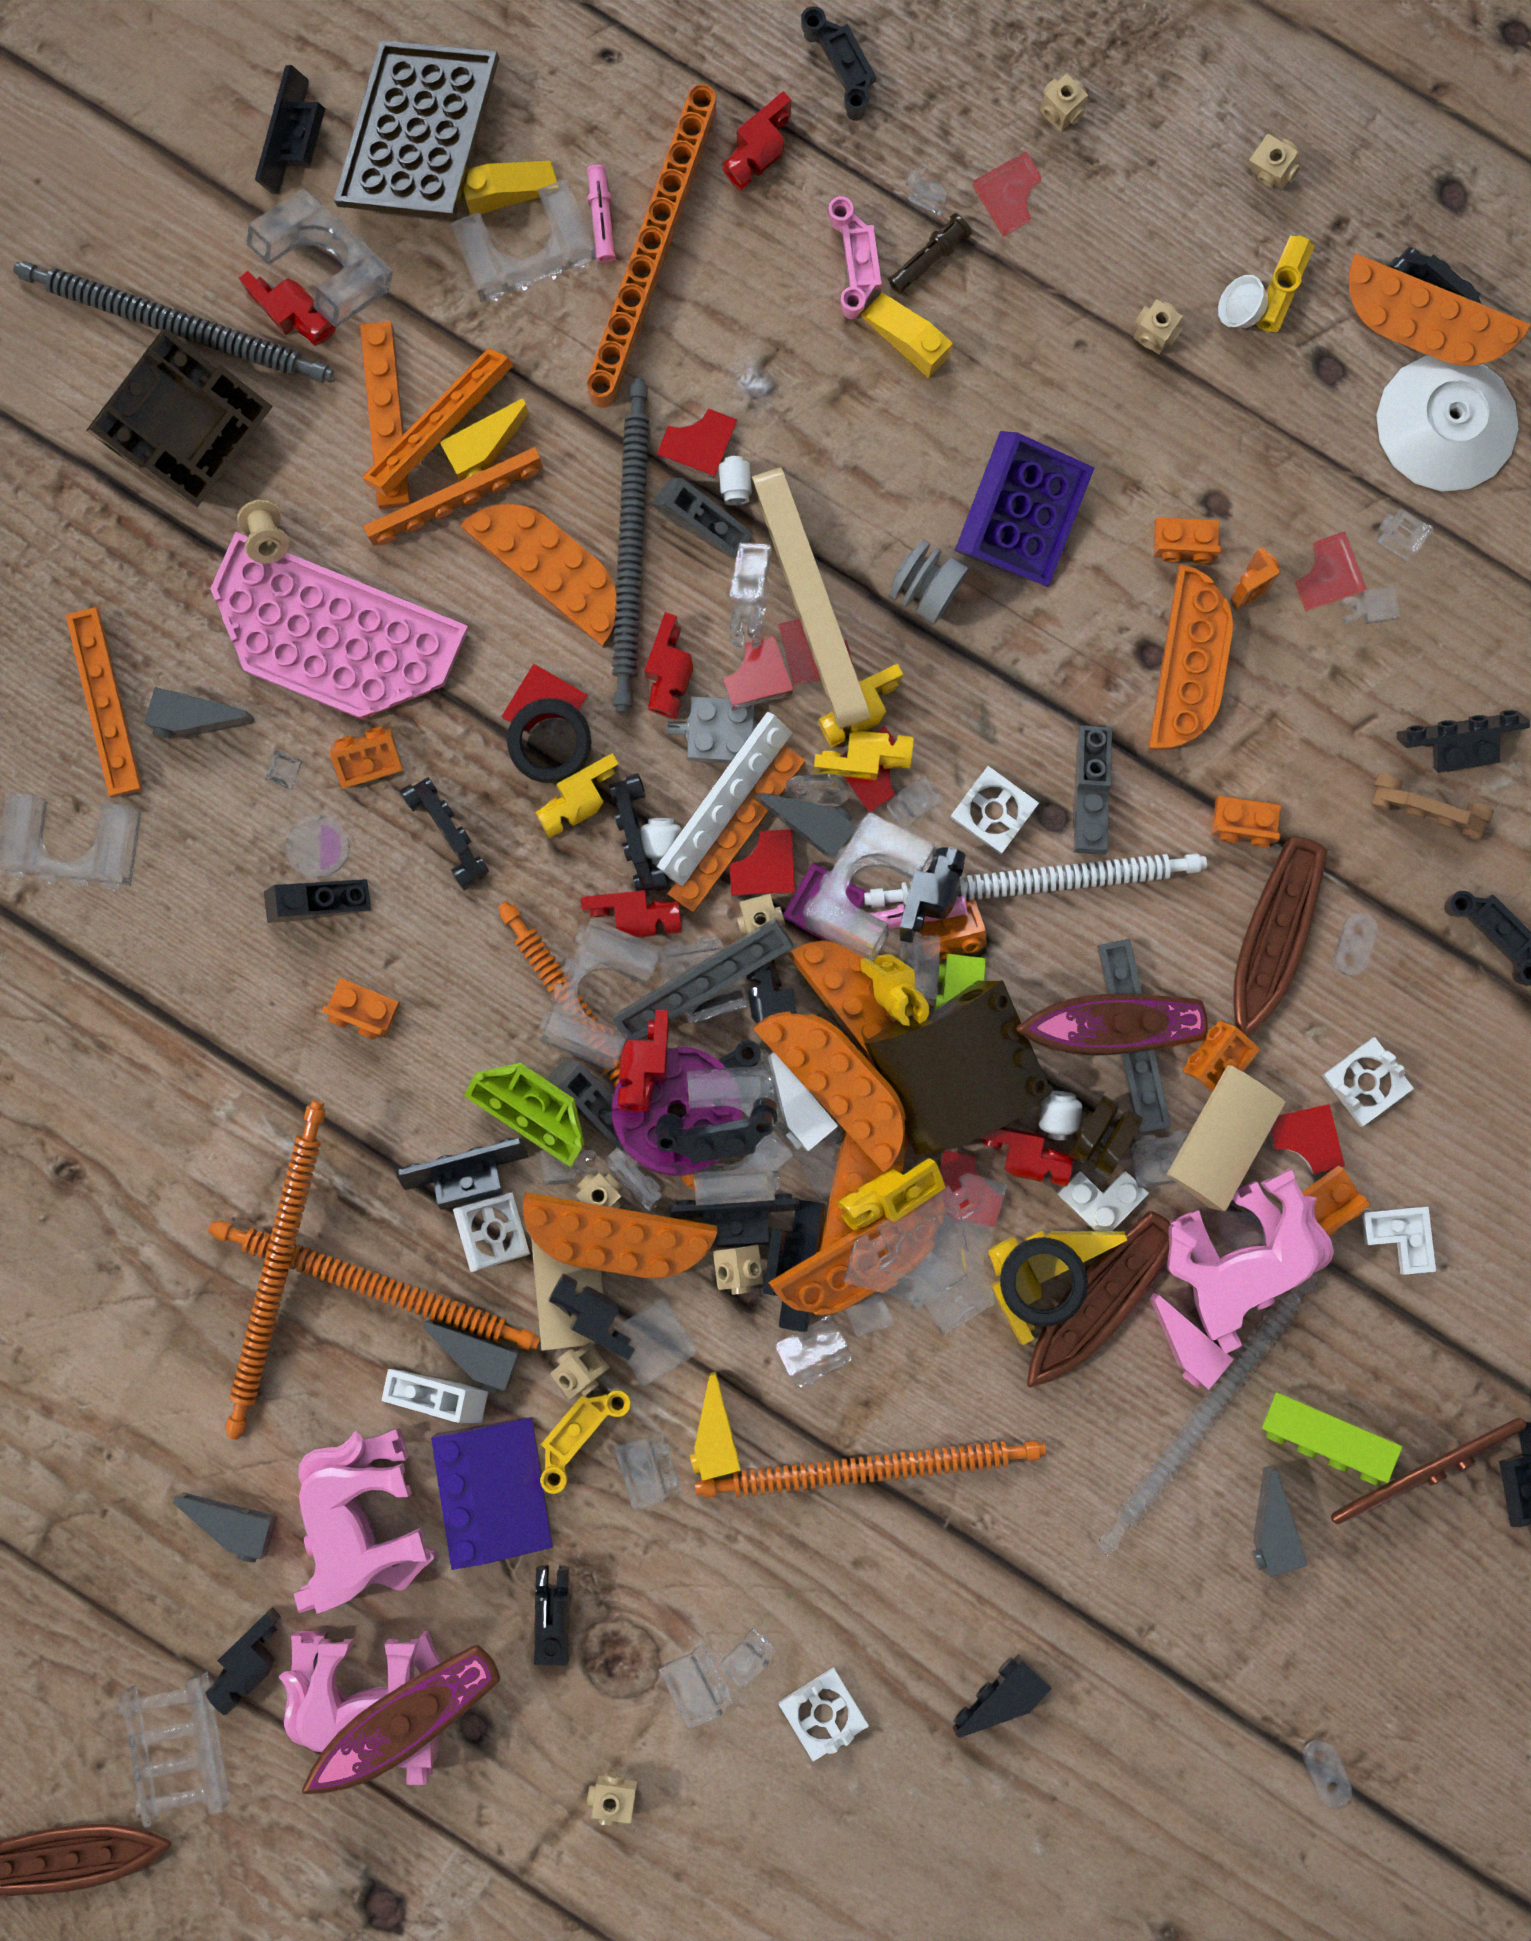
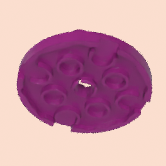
(638, 1129)

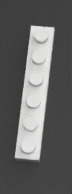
(724, 799)

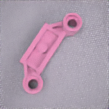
(859, 254)

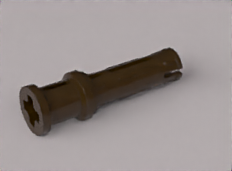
(940, 245)

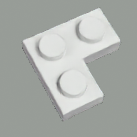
(1105, 1209)
(1408, 1229)

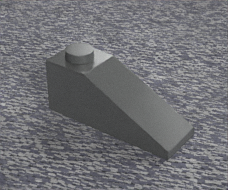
(701, 516)
(186, 715)
(817, 824)
(591, 1098)
(480, 1358)
(232, 1526)
(1275, 1533)

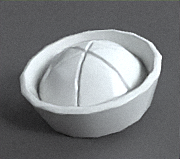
(1243, 302)

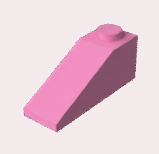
(1192, 1349)

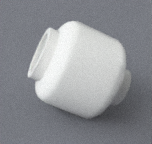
(658, 837)
(1060, 1115)

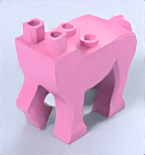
(1253, 1274)
(340, 1529)
(320, 1709)

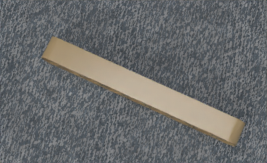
(810, 598)

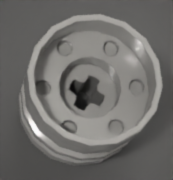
(928, 581)

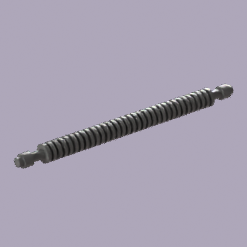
(177, 322)
(630, 545)

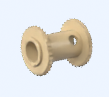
(265, 541)

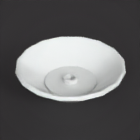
(1430, 443)

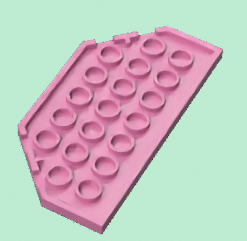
(331, 633)

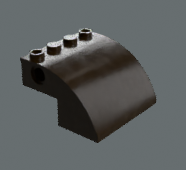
(179, 418)
(960, 1068)

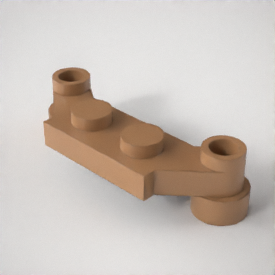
(1448, 816)

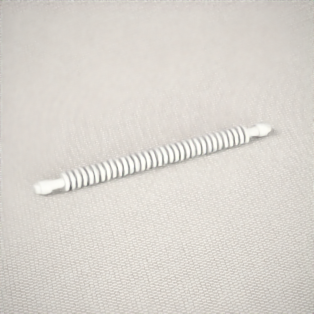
(1132, 869)

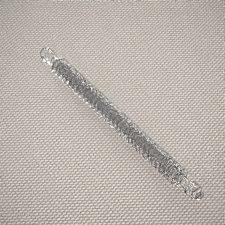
(1110, 1540)

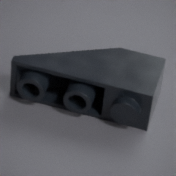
(316, 900)
(1008, 1697)

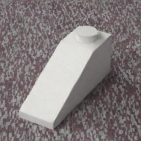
(800, 1110)
(435, 1396)

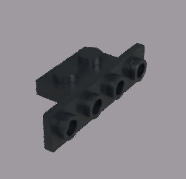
(291, 131)
(1464, 742)
(465, 1175)
(737, 1222)
(791, 1249)
(1517, 1482)

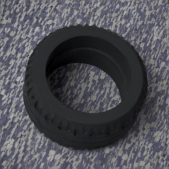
(537, 772)
(1051, 1316)

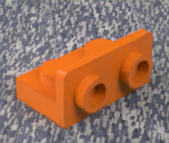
(1186, 539)
(1258, 579)
(365, 757)
(1246, 821)
(958, 933)
(361, 1008)
(1221, 1047)
(1336, 1200)

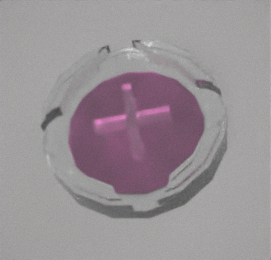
(317, 846)

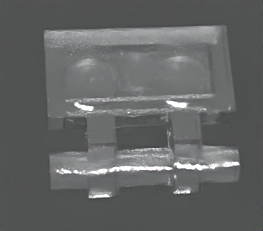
(644, 1189)

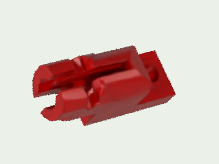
(758, 142)
(289, 307)
(669, 668)
(634, 914)
(643, 1065)
(1027, 1158)

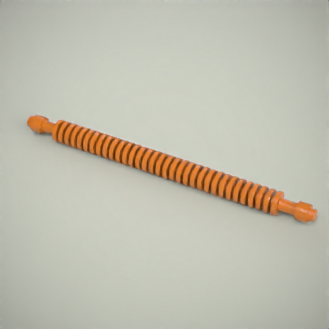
(511, 916)
(304, 1259)
(275, 1270)
(1030, 1450)

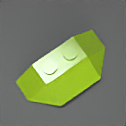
(530, 1108)

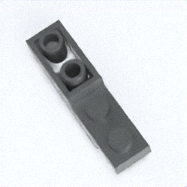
(1092, 790)

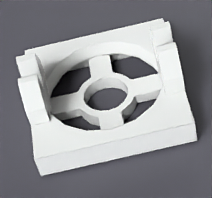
(988, 779)
(1399, 1084)
(518, 1244)
(855, 1723)

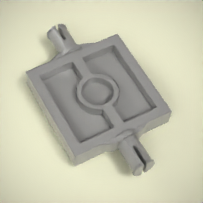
(714, 730)

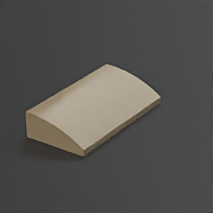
(1226, 1138)
(553, 1322)

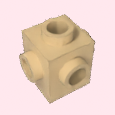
(1063, 102)
(1276, 162)
(1158, 326)
(755, 909)
(607, 1184)
(738, 1268)
(579, 1371)
(622, 1799)

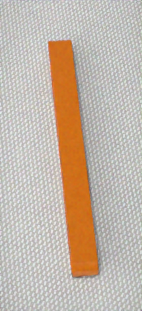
(652, 231)

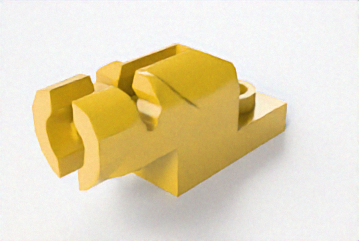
(884, 682)
(865, 754)
(578, 797)
(896, 988)
(892, 1195)
(1026, 1286)

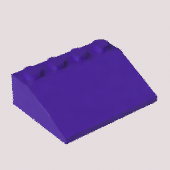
(1024, 508)
(491, 1492)

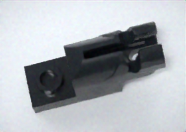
(932, 891)
(767, 997)
(593, 1315)
(551, 1617)
(244, 1665)

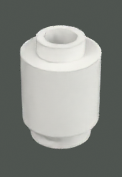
(735, 480)

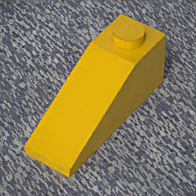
(505, 184)
(909, 334)
(482, 442)
(1085, 1243)
(714, 1443)

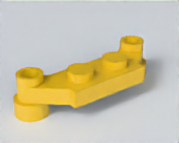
(574, 1431)

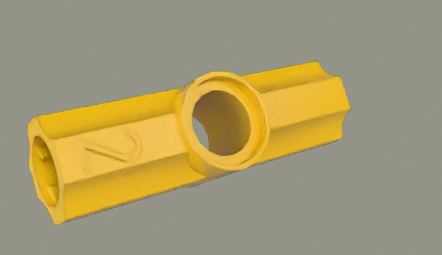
(1290, 269)

